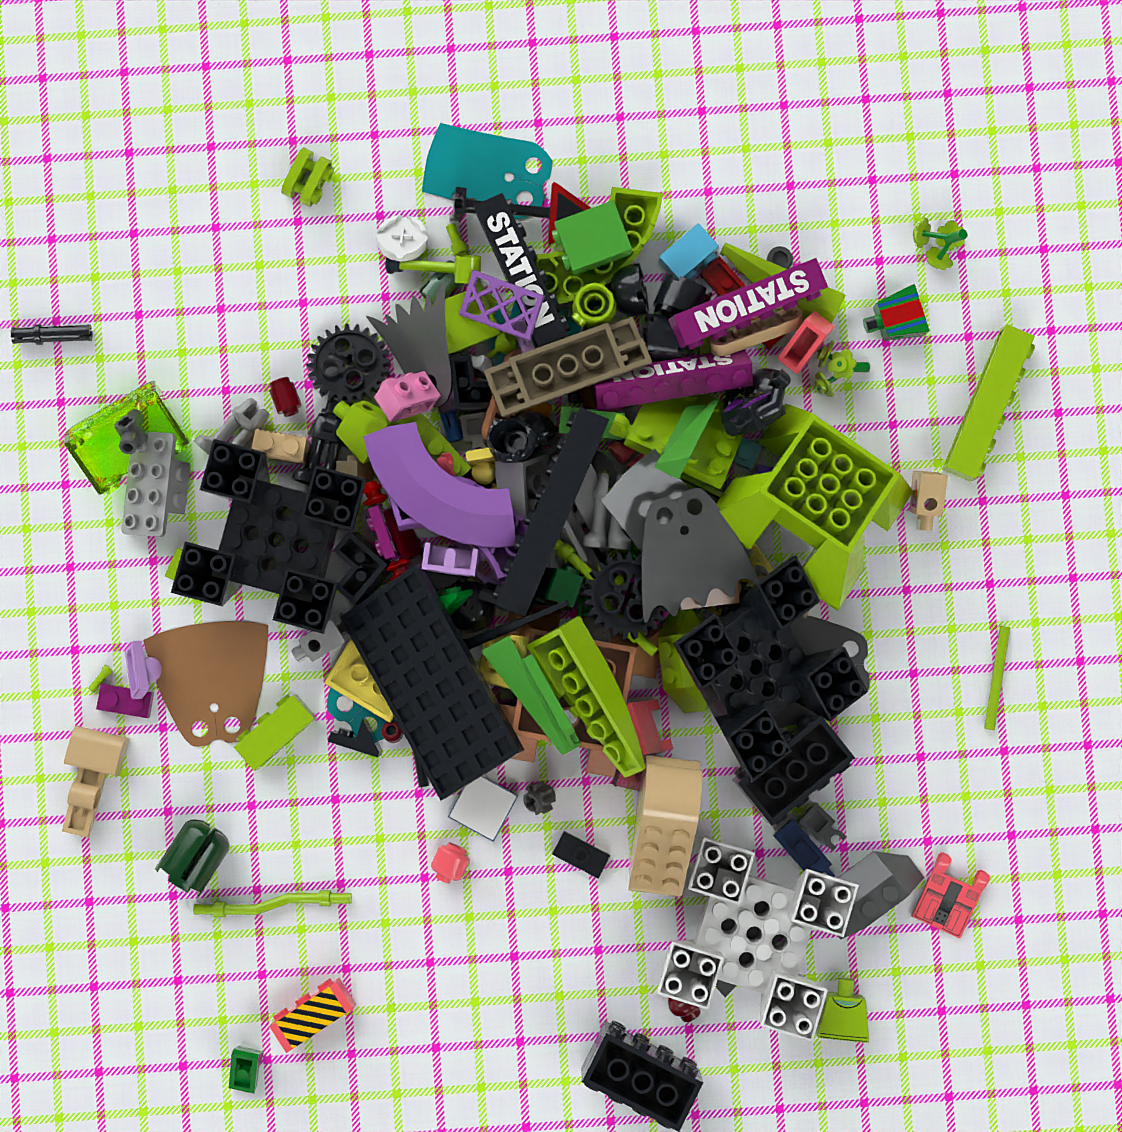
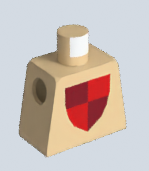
(927, 486)

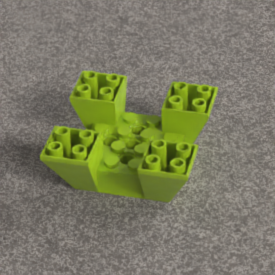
(856, 493)

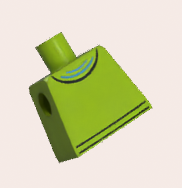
(844, 1015)

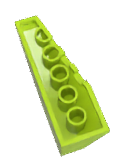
(587, 684)

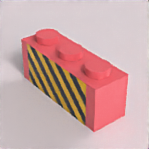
(311, 1014)

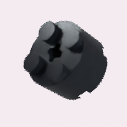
(679, 295)
(660, 338)

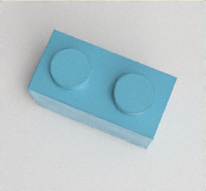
(689, 254)

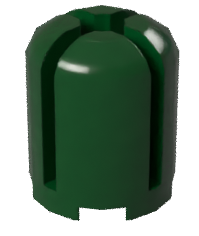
(184, 849)

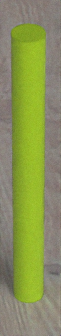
(997, 677)

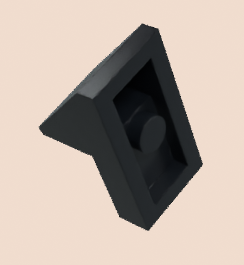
(364, 742)

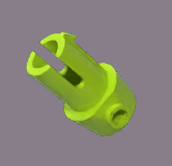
(593, 295)

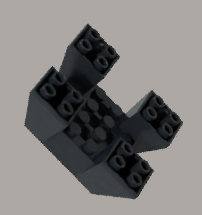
(315, 516)
(756, 668)

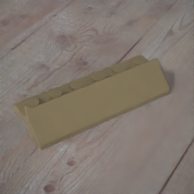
(567, 366)

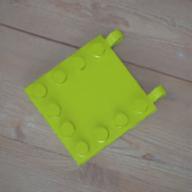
(656, 423)

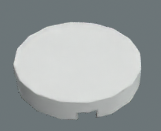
(402, 238)

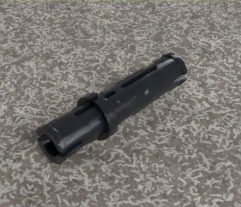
(51, 334)

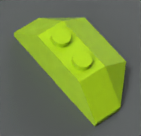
(675, 676)

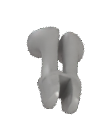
(237, 419)
(596, 536)

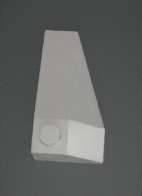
(523, 480)

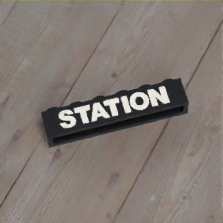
(518, 265)

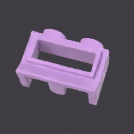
(450, 560)

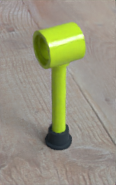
(461, 268)

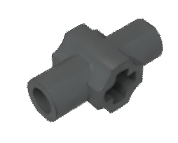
(131, 431)

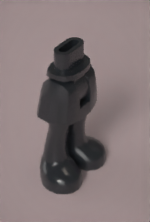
(322, 432)

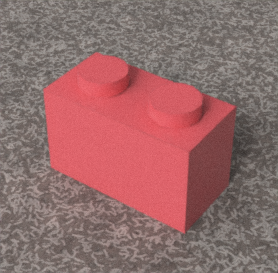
(805, 342)

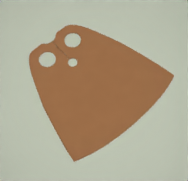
(209, 666)

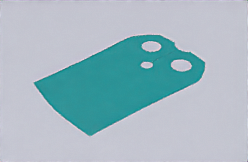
(479, 164)

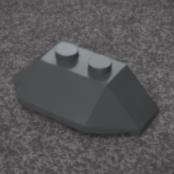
(883, 883)

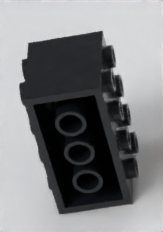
(814, 760)
(642, 1075)

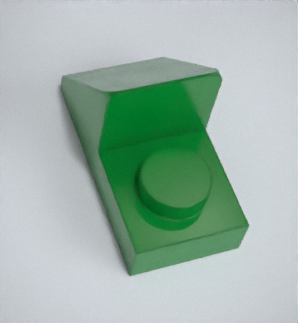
(244, 1069)

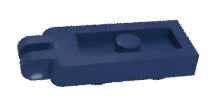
(802, 848)

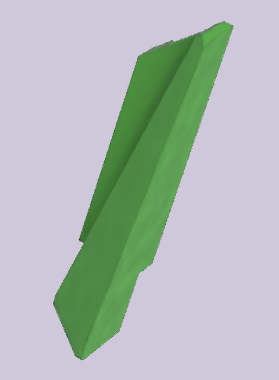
(685, 438)
(533, 691)

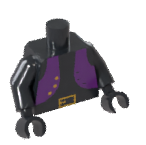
(756, 410)

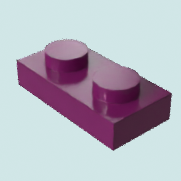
(119, 700)

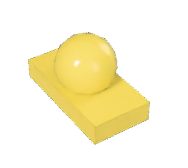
(482, 465)

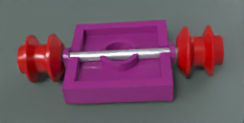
(376, 521)

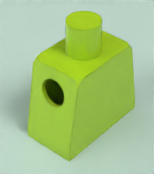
(358, 422)

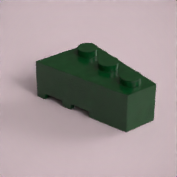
(559, 586)

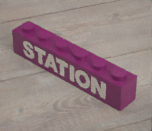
(747, 303)
(674, 380)

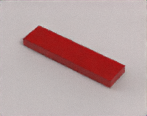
(723, 281)

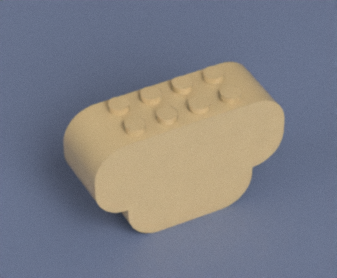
(665, 825)

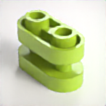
(311, 191)

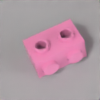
(407, 395)

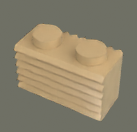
(282, 446)

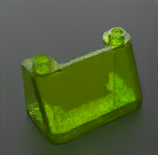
(96, 441)

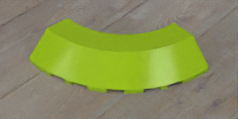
(638, 214)

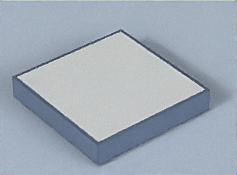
(483, 807)

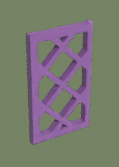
(518, 291)

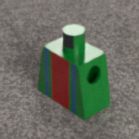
(898, 316)

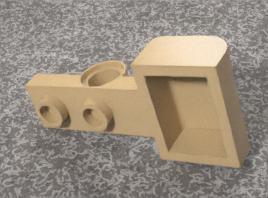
(96, 756)

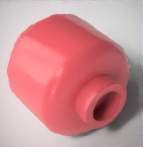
(450, 862)

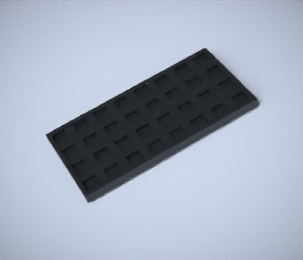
(431, 682)

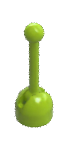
(503, 343)

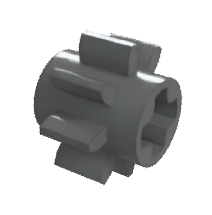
(539, 798)

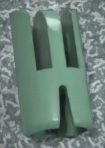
(433, 284)

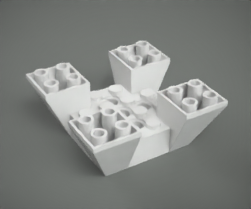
(787, 998)

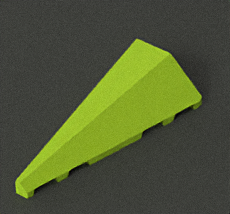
(758, 268)

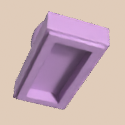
(140, 669)

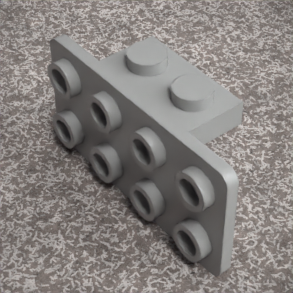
(154, 486)

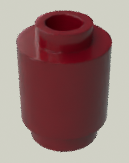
(285, 397)

